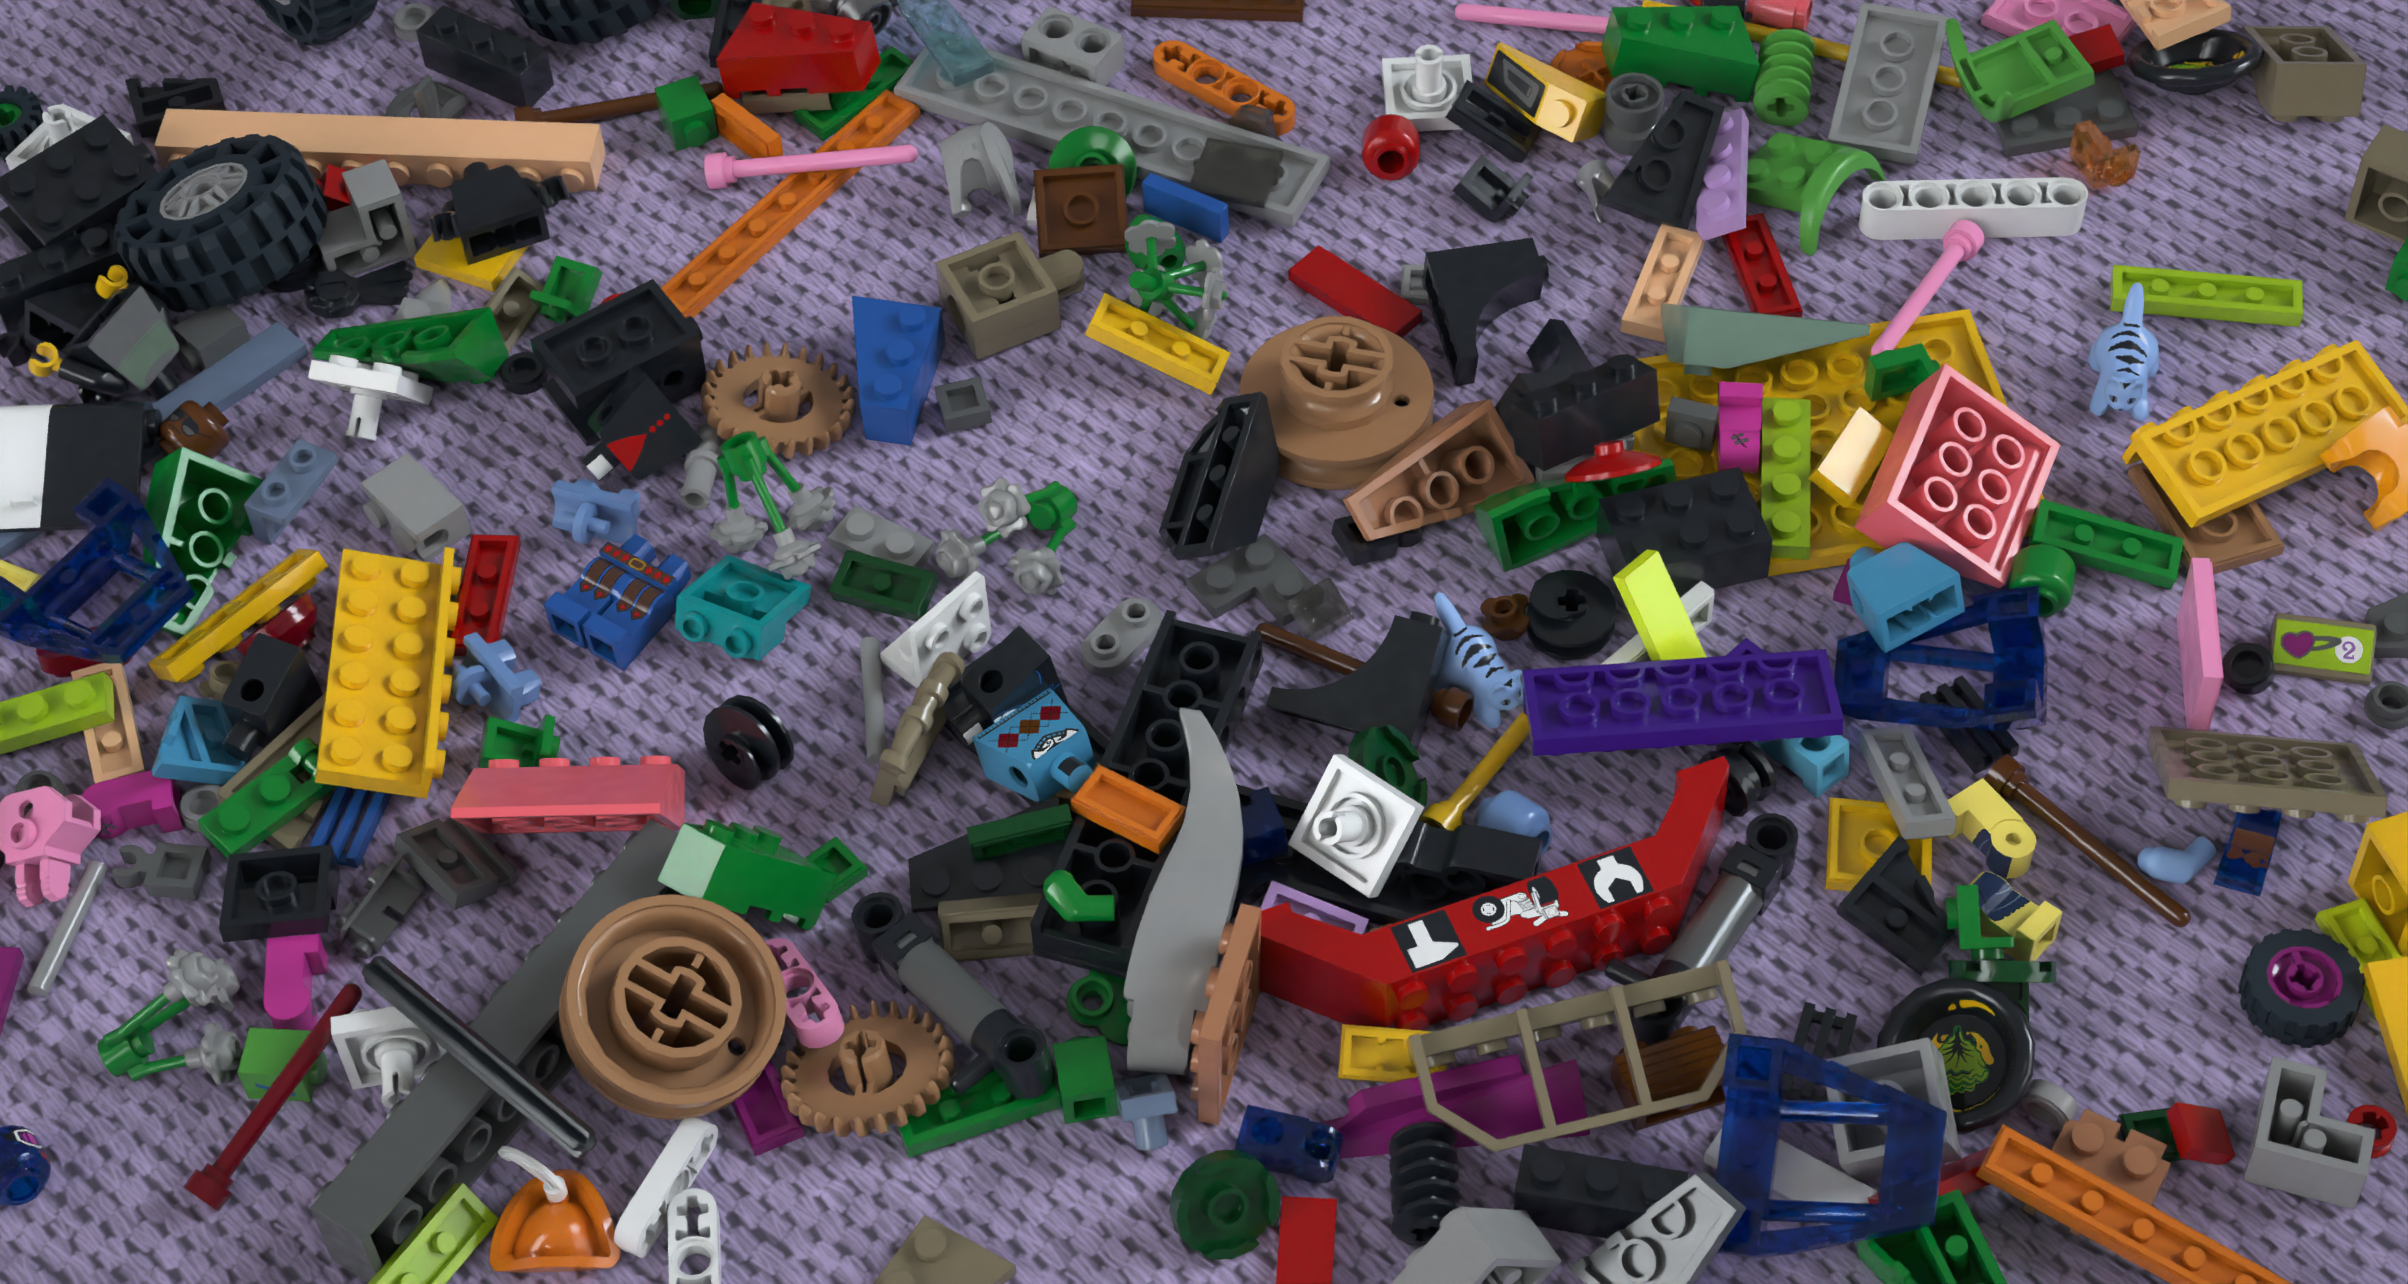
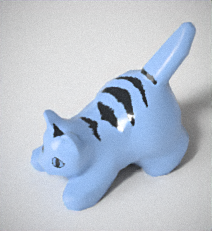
(2126, 359)
(1475, 667)

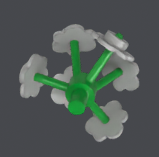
(1157, 288)

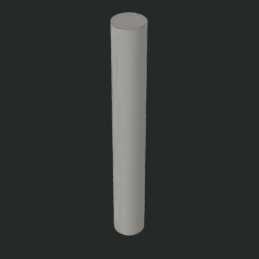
(873, 699)
(67, 928)

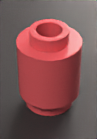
(1780, 13)

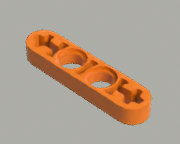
(1228, 82)

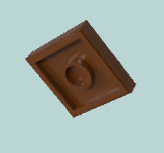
(1081, 209)

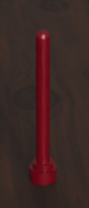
(214, 1180)

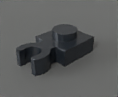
(1362, 551)

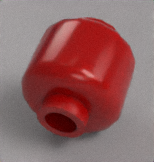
(1391, 147)

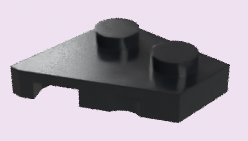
(151, 102)
(1898, 910)

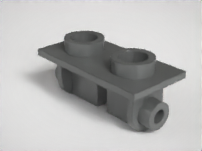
(365, 922)

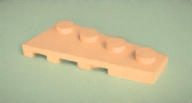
(2176, 20)

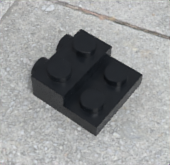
(279, 893)

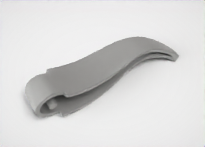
(1185, 912)

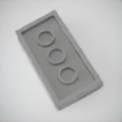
(1888, 82)

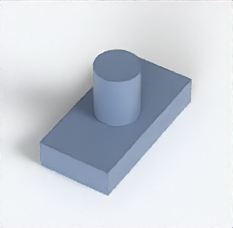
(1145, 1102)

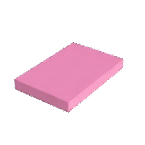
(2073, 16)
(2199, 645)

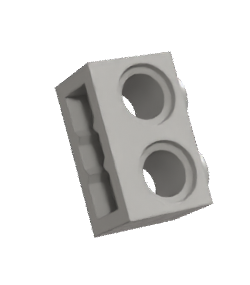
(1073, 46)

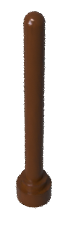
(603, 109)
(1449, 706)
(2009, 780)

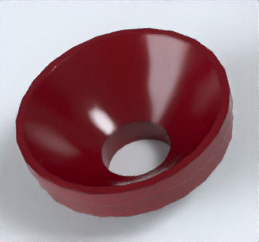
(292, 625)

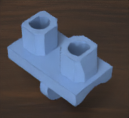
(595, 512)
(489, 680)

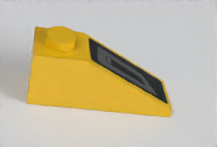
(1546, 94)

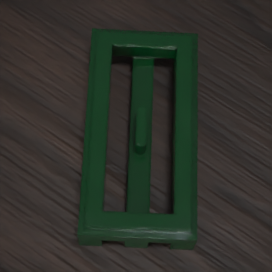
(1020, 832)

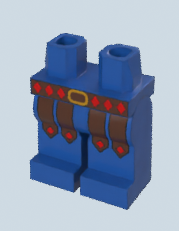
(619, 601)

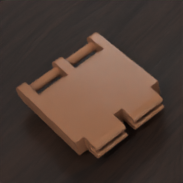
(2129, 1165)

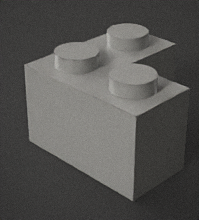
(370, 229)
(2300, 1149)
(1482, 1249)

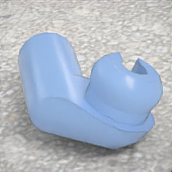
(2174, 864)

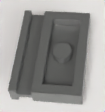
(455, 861)

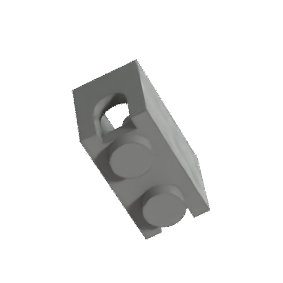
(414, 508)

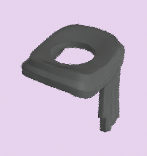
(427, 98)

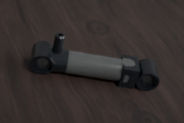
(1744, 888)
(917, 963)

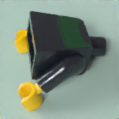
(120, 346)

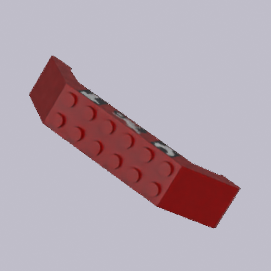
(1505, 938)

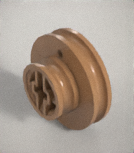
(1336, 396)
(681, 960)

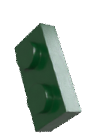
(883, 586)

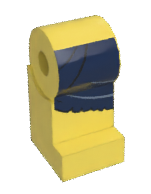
(1993, 829)
(2012, 915)

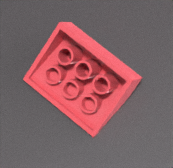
(1959, 479)
(571, 797)

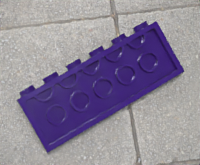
(1681, 702)

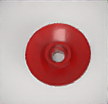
(1611, 462)

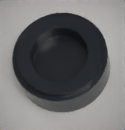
(523, 373)
(2248, 668)

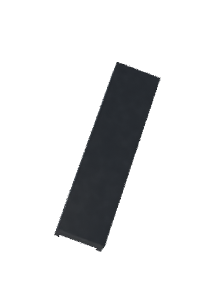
(1183, 669)

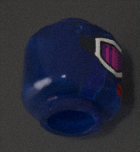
(22, 1166)

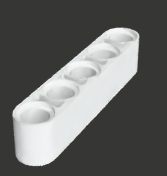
(1996, 205)

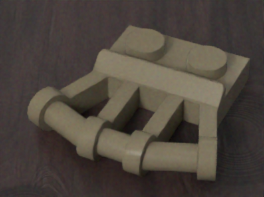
(917, 730)

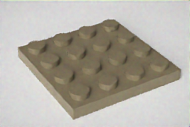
(2265, 772)

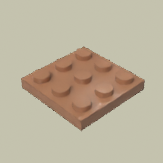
(1224, 1025)

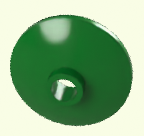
(1095, 147)

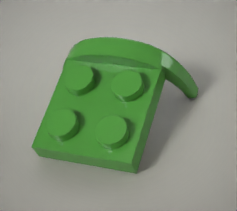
(2018, 70)
(1803, 177)

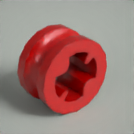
(2379, 1119)

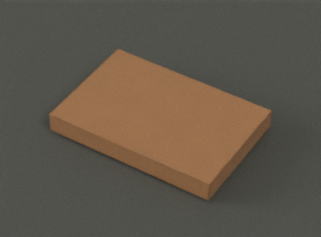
(2228, 540)

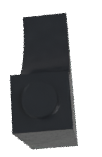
(1474, 288)
(1554, 358)
(1387, 689)

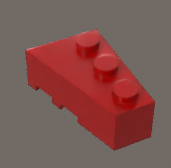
(797, 49)

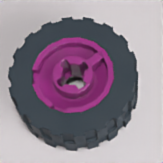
(2276, 994)

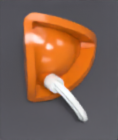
(552, 1223)

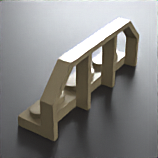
(1593, 1012)

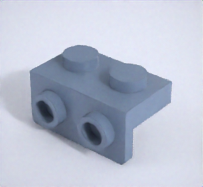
(288, 489)

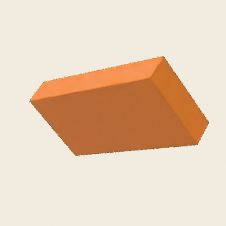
(745, 129)
(1128, 809)

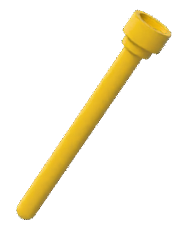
(1449, 813)

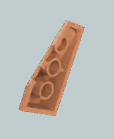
(1440, 474)

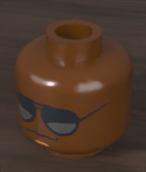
(194, 429)

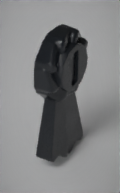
(339, 295)

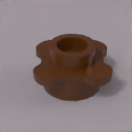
(1506, 616)

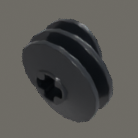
(1570, 615)
(747, 741)

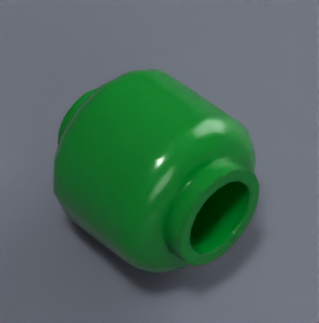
(2049, 569)

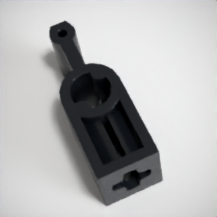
(1470, 857)

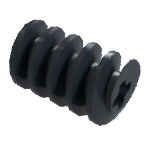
(1422, 1180)

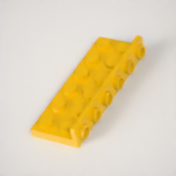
(2263, 433)
(388, 673)

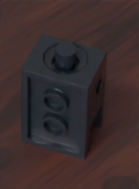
(73, 185)
(604, 343)

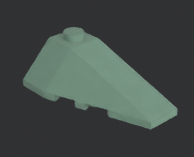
(1731, 338)

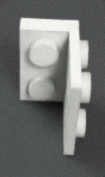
(953, 625)

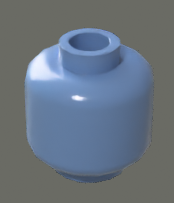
(1515, 814)

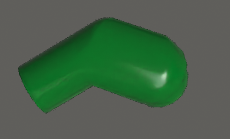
(1074, 903)

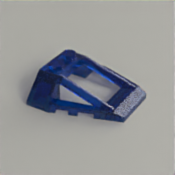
(43, 612)
(2018, 666)
(1750, 1146)

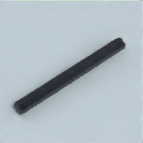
(480, 1057)

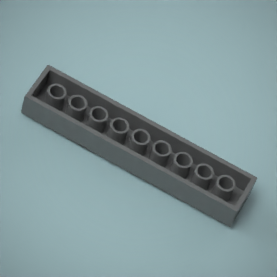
(452, 1118)

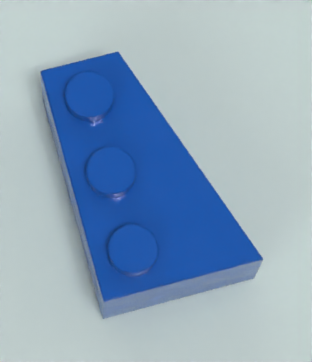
(895, 364)

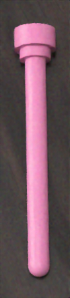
(1531, 18)
(724, 169)
(1959, 245)

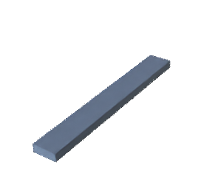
(220, 384)

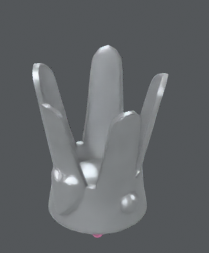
(1595, 181)

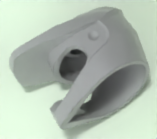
(978, 160)

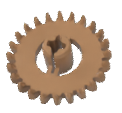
(781, 388)
(865, 1055)

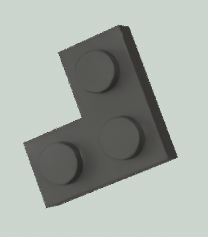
(1248, 572)

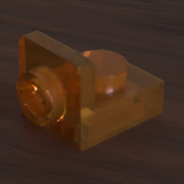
(2098, 159)

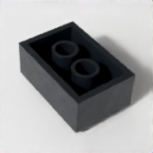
(1698, 525)

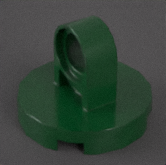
(1390, 757)
(2007, 976)
(1224, 1204)

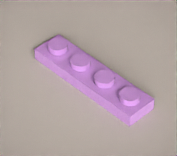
(1724, 185)

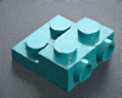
(739, 607)

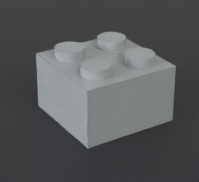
(1910, 1067)

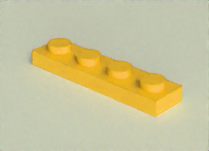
(224, 627)

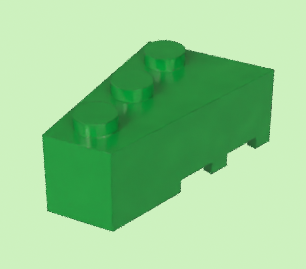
(1683, 46)
(747, 869)
(1937, 1254)

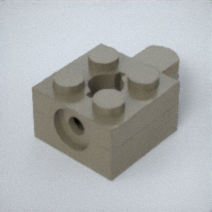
(1007, 273)

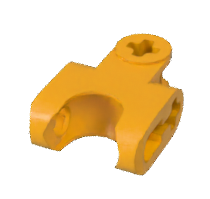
(2381, 450)

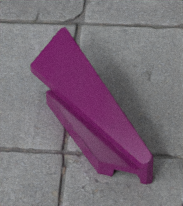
(1485, 1093)

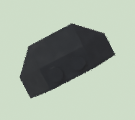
(1223, 481)

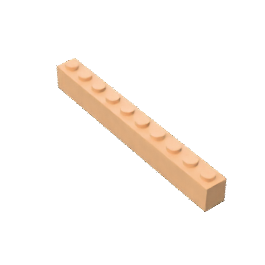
(414, 147)

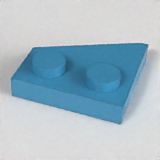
(193, 743)

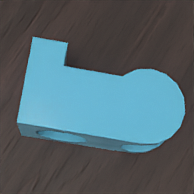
(1816, 761)

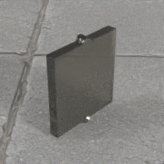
(1236, 172)

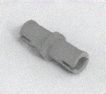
(702, 469)

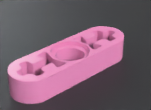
(815, 999)

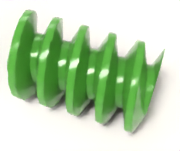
(1784, 77)

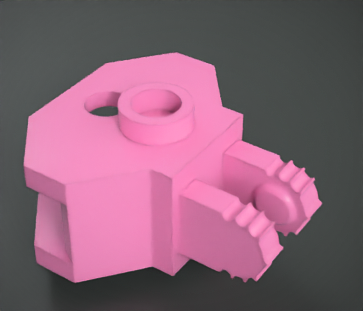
(45, 840)

